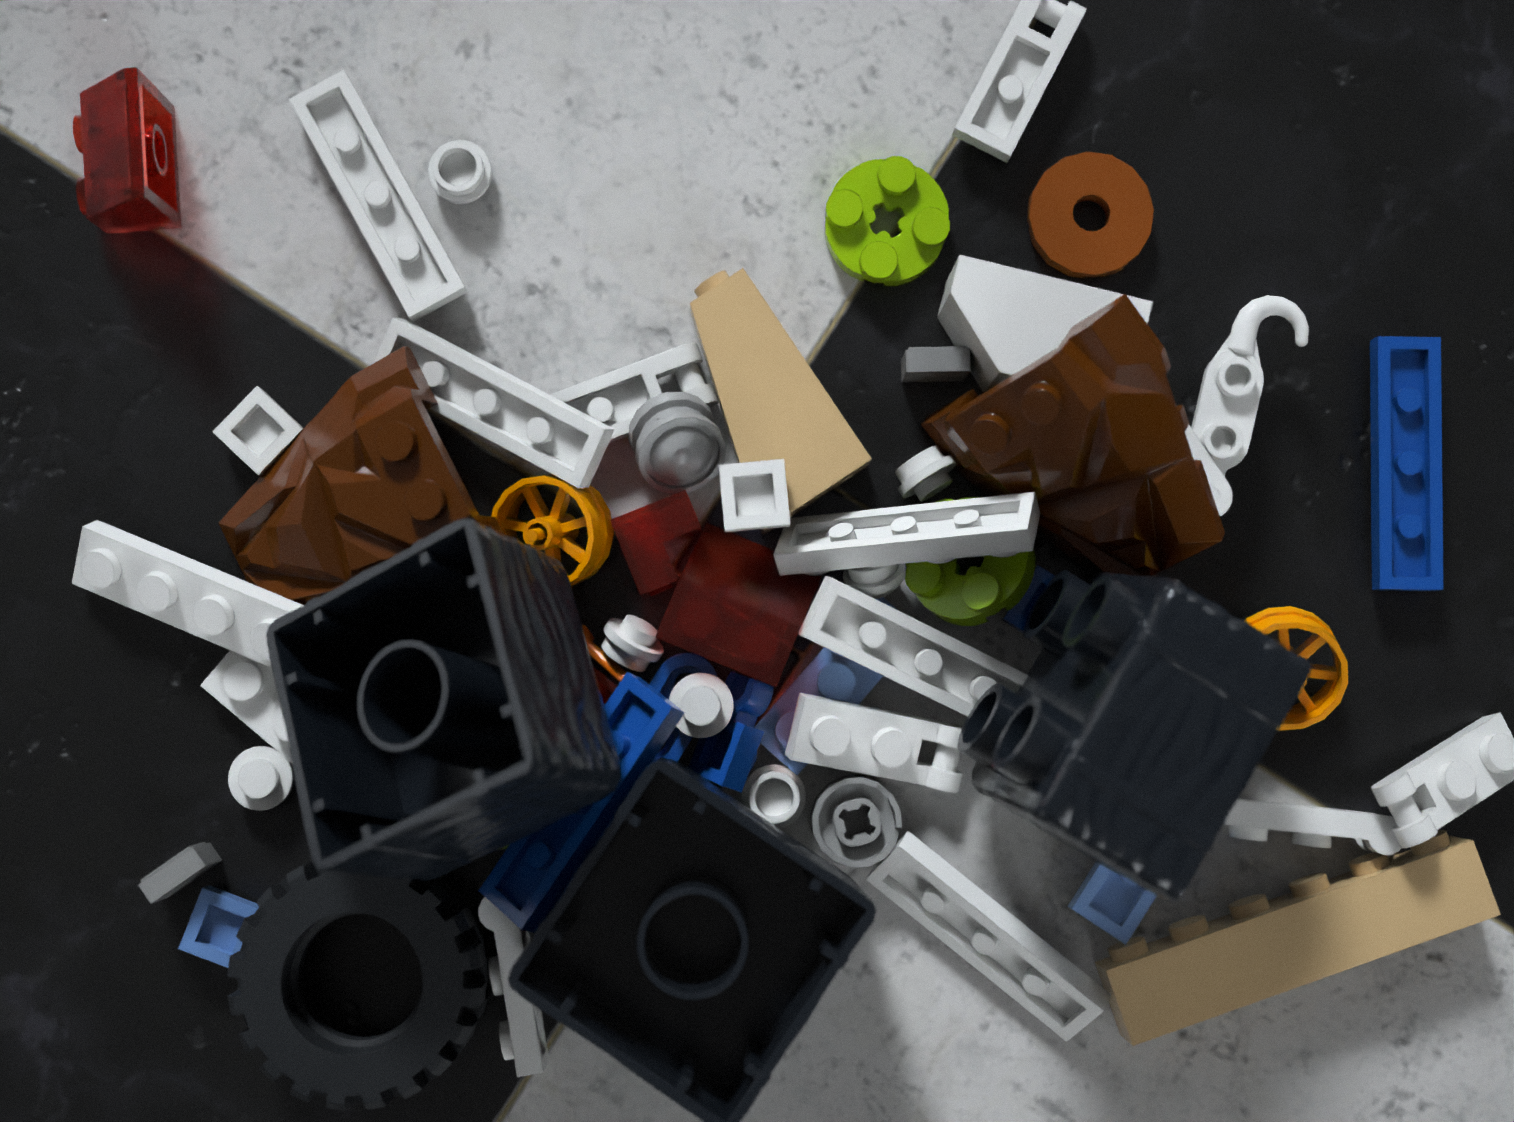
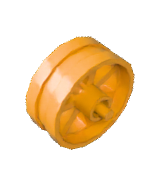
(556, 528)
(1329, 696)

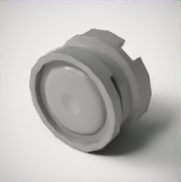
(676, 442)
(856, 821)

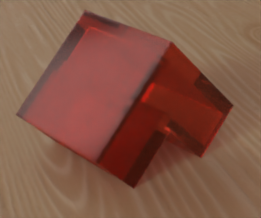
(648, 533)

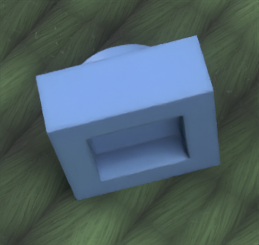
(215, 925)

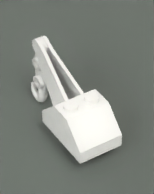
(1021, 315)

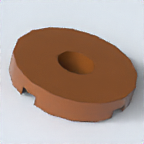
(1110, 185)

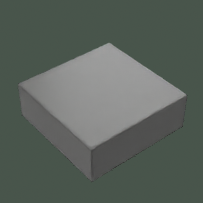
(935, 364)
(179, 871)

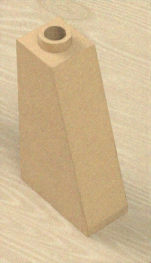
(771, 393)

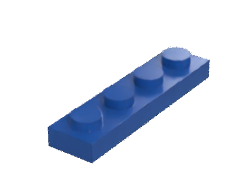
(1406, 463)
(541, 864)

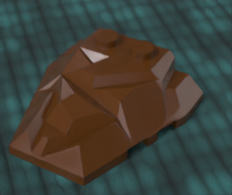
(1096, 445)
(350, 487)

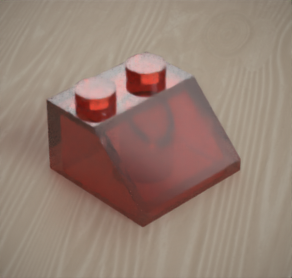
(128, 155)
(737, 606)

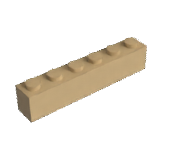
(1295, 937)

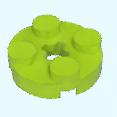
(893, 186)
(973, 596)

